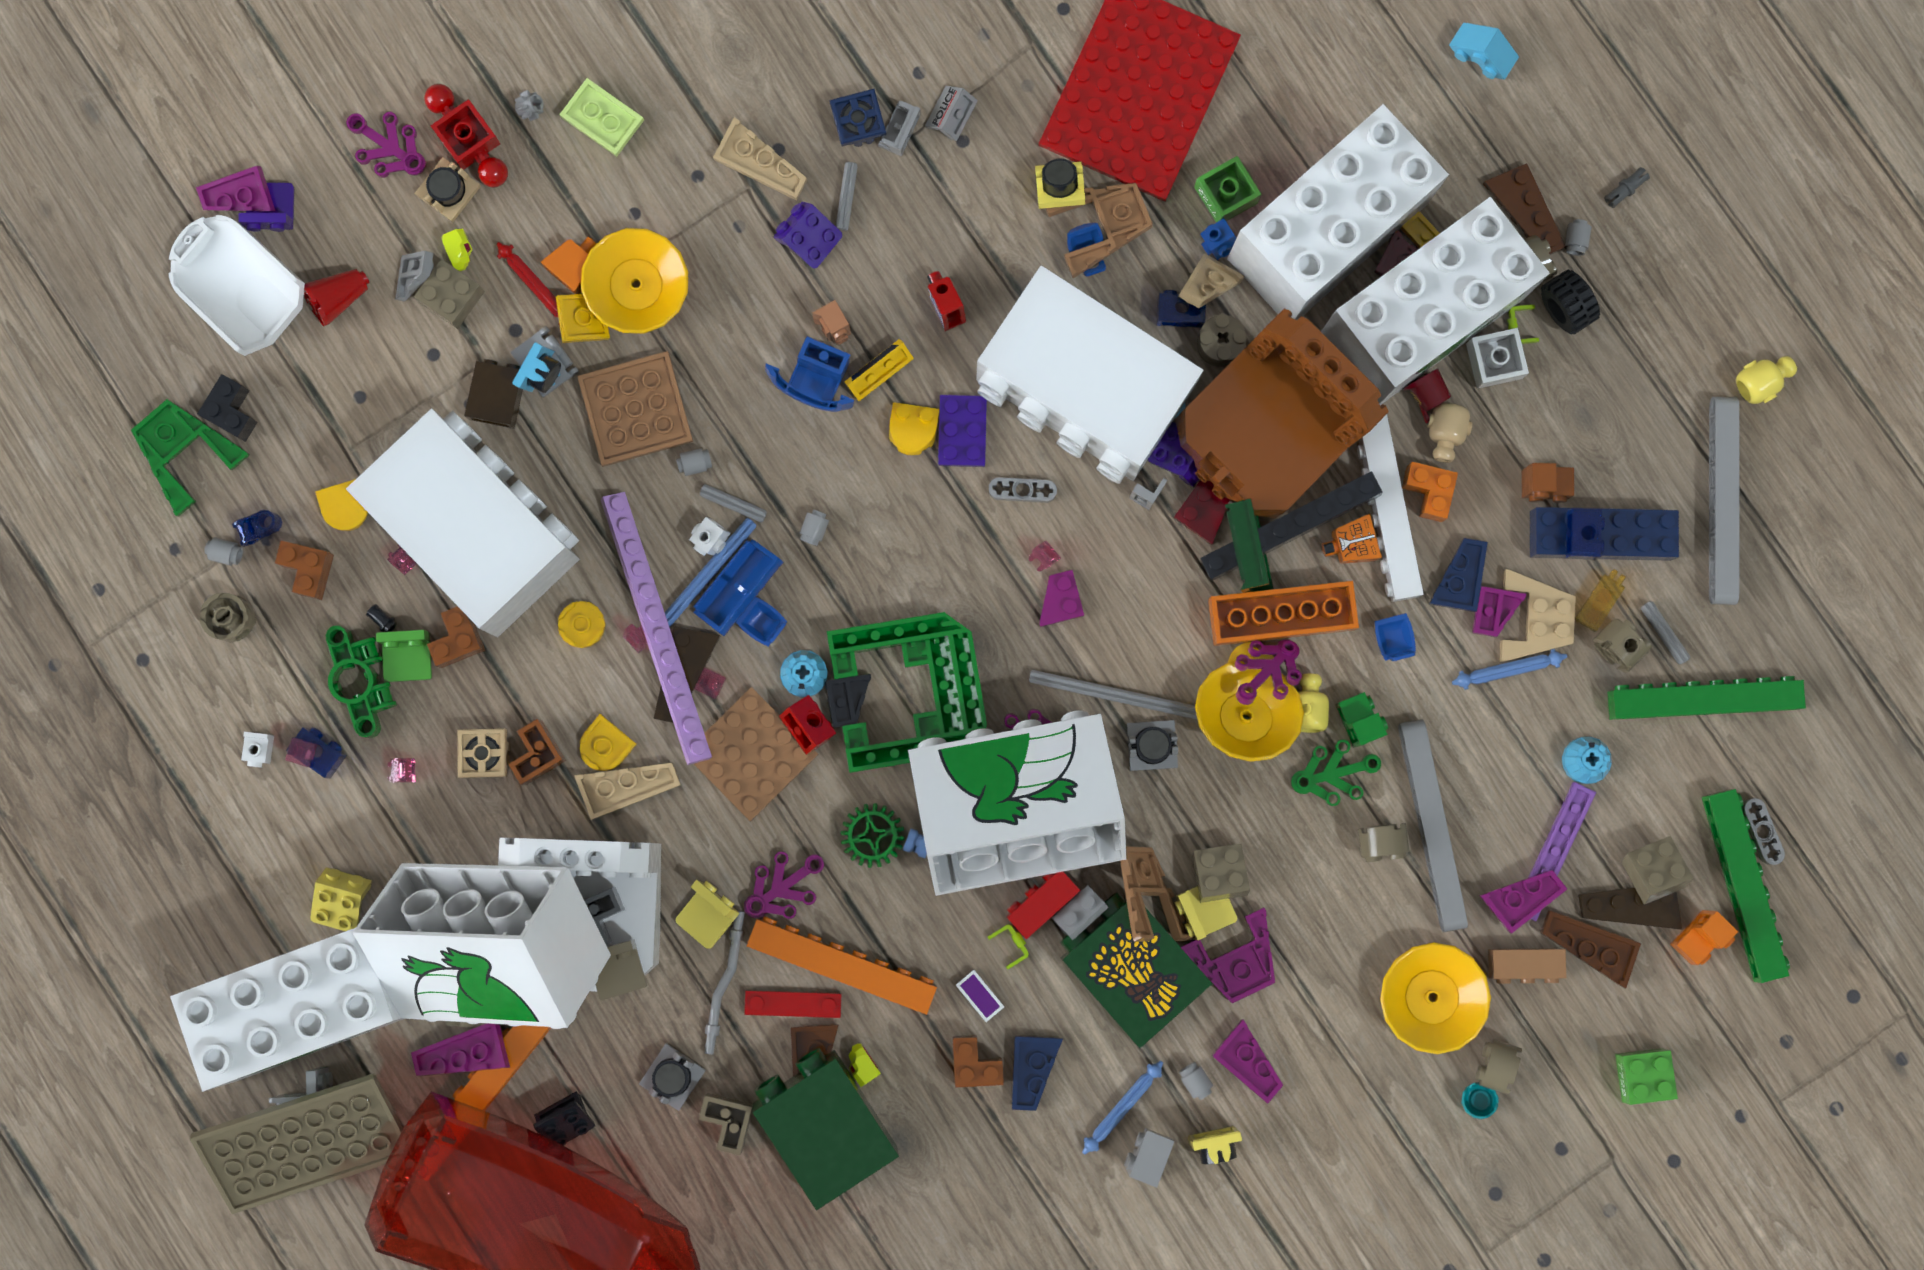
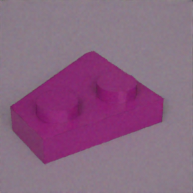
(1494, 610)

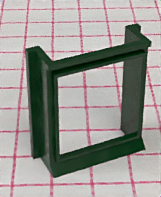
(1251, 562)

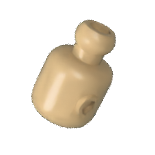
(1448, 428)

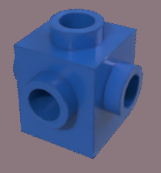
(1218, 239)

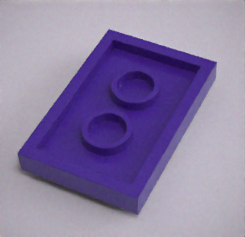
(962, 431)

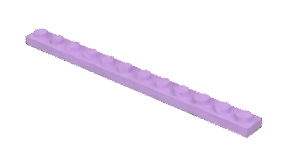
(656, 628)

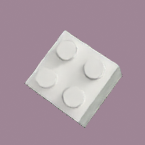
(1497, 358)

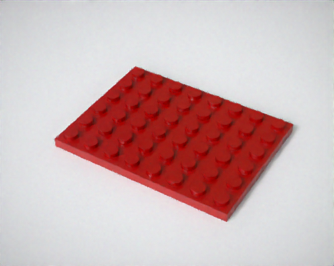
(1140, 92)

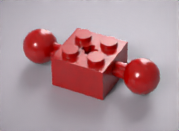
(467, 149)

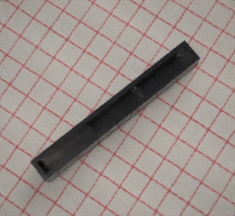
(1299, 522)

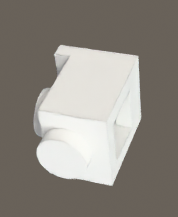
(263, 742)

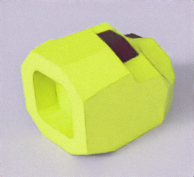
(457, 248)
(862, 1065)

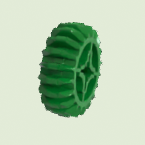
(876, 851)

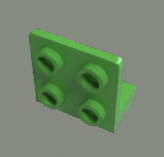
(405, 655)

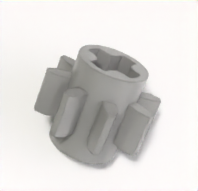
(529, 105)

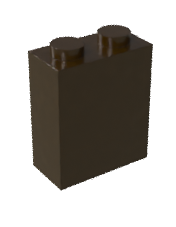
(493, 395)

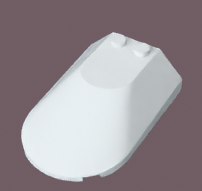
(234, 283)

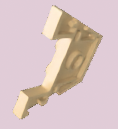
(1548, 617)

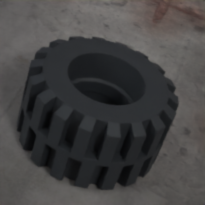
(1570, 302)

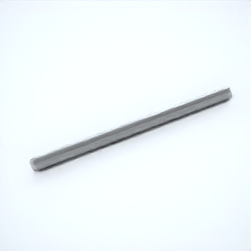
(1113, 694)

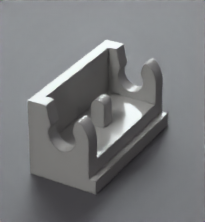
(900, 128)

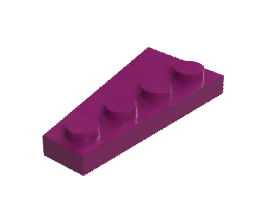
(466, 1052)

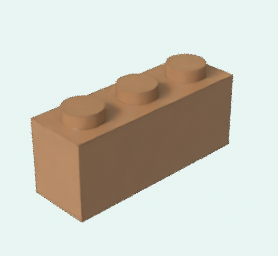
(1527, 965)

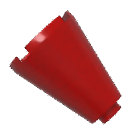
(334, 294)

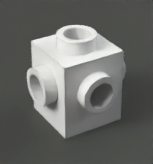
(709, 537)

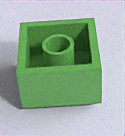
(1227, 190)
(1646, 1076)

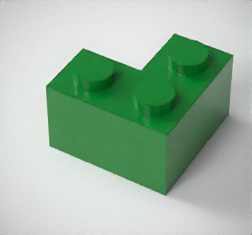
(1360, 720)

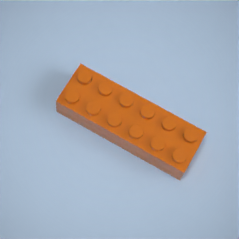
(1283, 613)

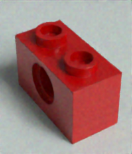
(807, 735)

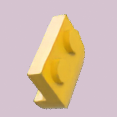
(912, 427)

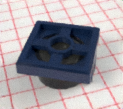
(858, 118)

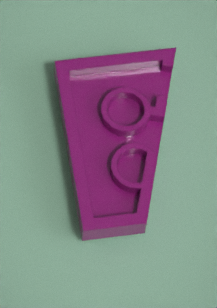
(237, 192)
(1523, 899)
(1246, 1060)

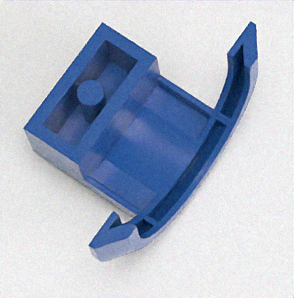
(815, 377)

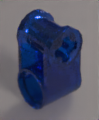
(252, 528)

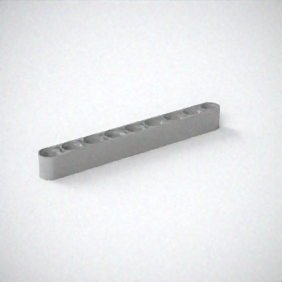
(1724, 500)
(1432, 825)

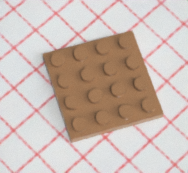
(635, 409)
(752, 754)

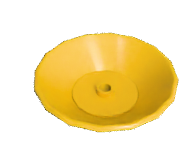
(632, 257)
(1272, 721)
(1460, 999)

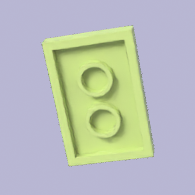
(601, 117)

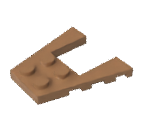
(1121, 217)
(1143, 877)

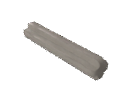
(846, 196)
(733, 503)
(1665, 632)

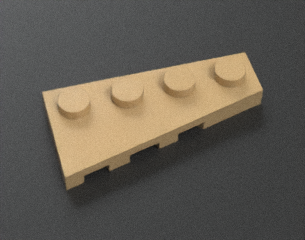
(753, 158)
(621, 788)

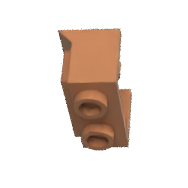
(832, 323)

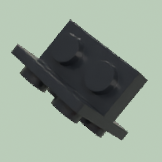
(564, 1120)

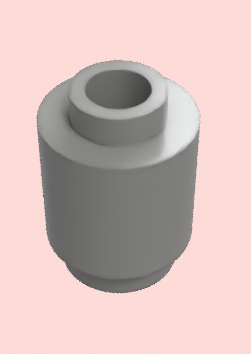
(1577, 237)
(694, 462)
(814, 527)
(223, 551)
(1196, 1081)

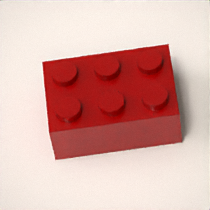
(1041, 903)

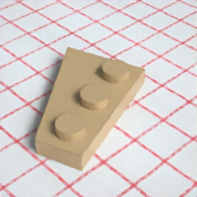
(1209, 281)

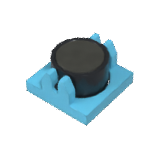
(538, 370)

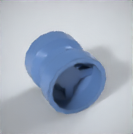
(915, 843)

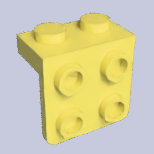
(338, 899)
(707, 914)
(1205, 916)

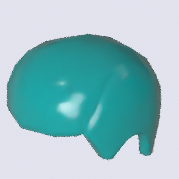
(1479, 1101)

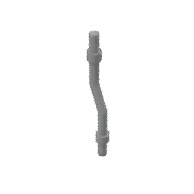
(712, 1028)

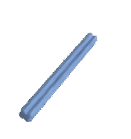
(709, 571)

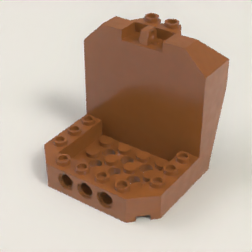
(1278, 416)

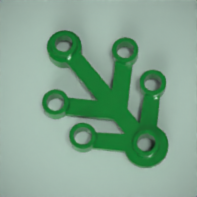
(1331, 774)

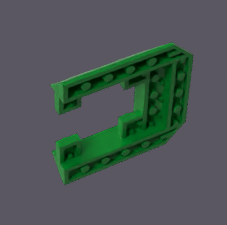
(953, 673)

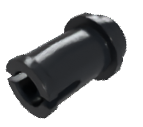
(378, 616)

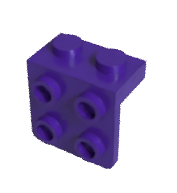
(278, 220)
(808, 234)
(1173, 458)

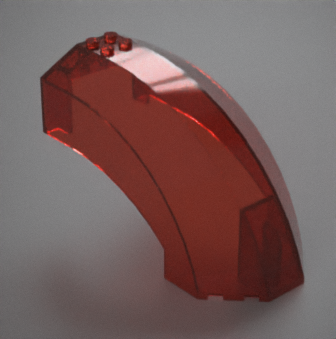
(502, 1197)

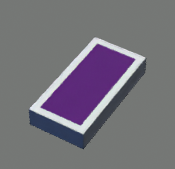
(979, 995)

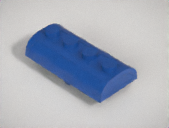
(737, 586)

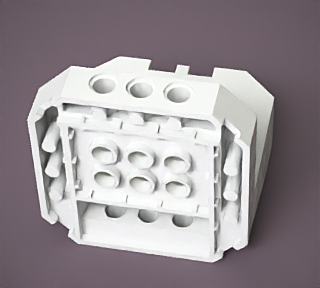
(602, 866)

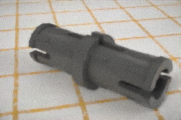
(1627, 187)

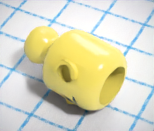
(1764, 379)
(1314, 704)

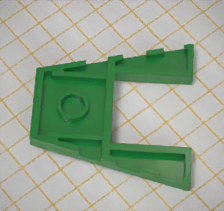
(166, 434)

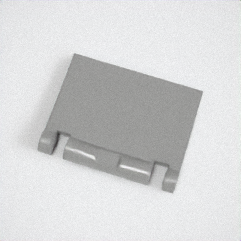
(560, 355)

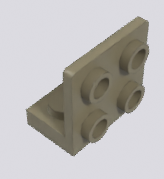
(621, 972)

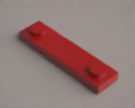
(793, 1004)

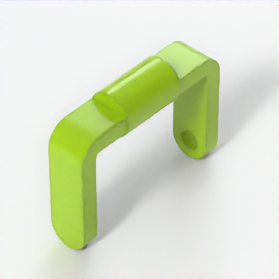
(1512, 321)
(1017, 938)

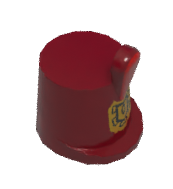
(1429, 392)

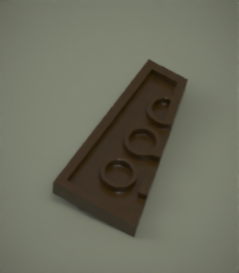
(694, 653)
(1627, 907)

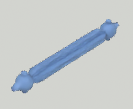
(1509, 669)
(1122, 1107)

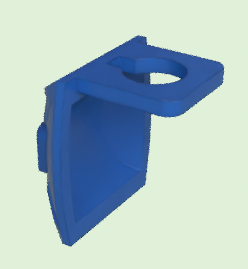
(1085, 236)
(761, 622)
(1395, 637)

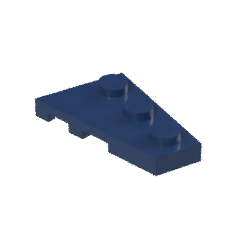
(1463, 577)
(1031, 1069)

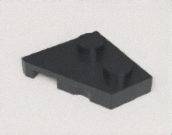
(846, 699)

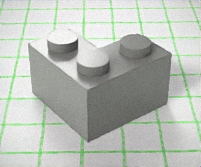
(1149, 1158)

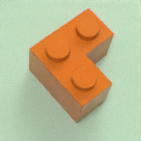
(1436, 486)
(1702, 935)

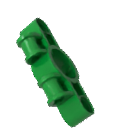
(376, 697)

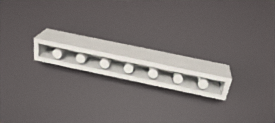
(1390, 515)

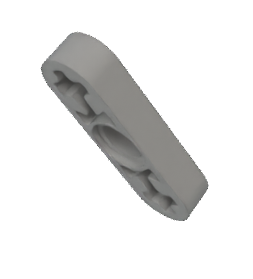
(1028, 498)
(1763, 850)

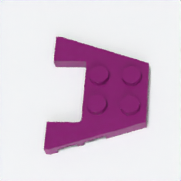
(1242, 969)

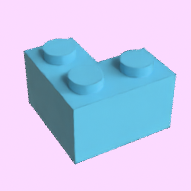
(1486, 48)

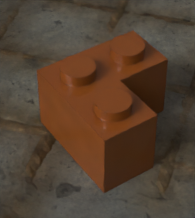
(1547, 482)
(311, 567)
(460, 643)
(542, 753)
(973, 1071)

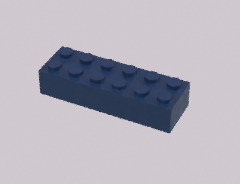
(1626, 534)

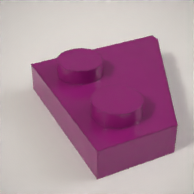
(1061, 599)

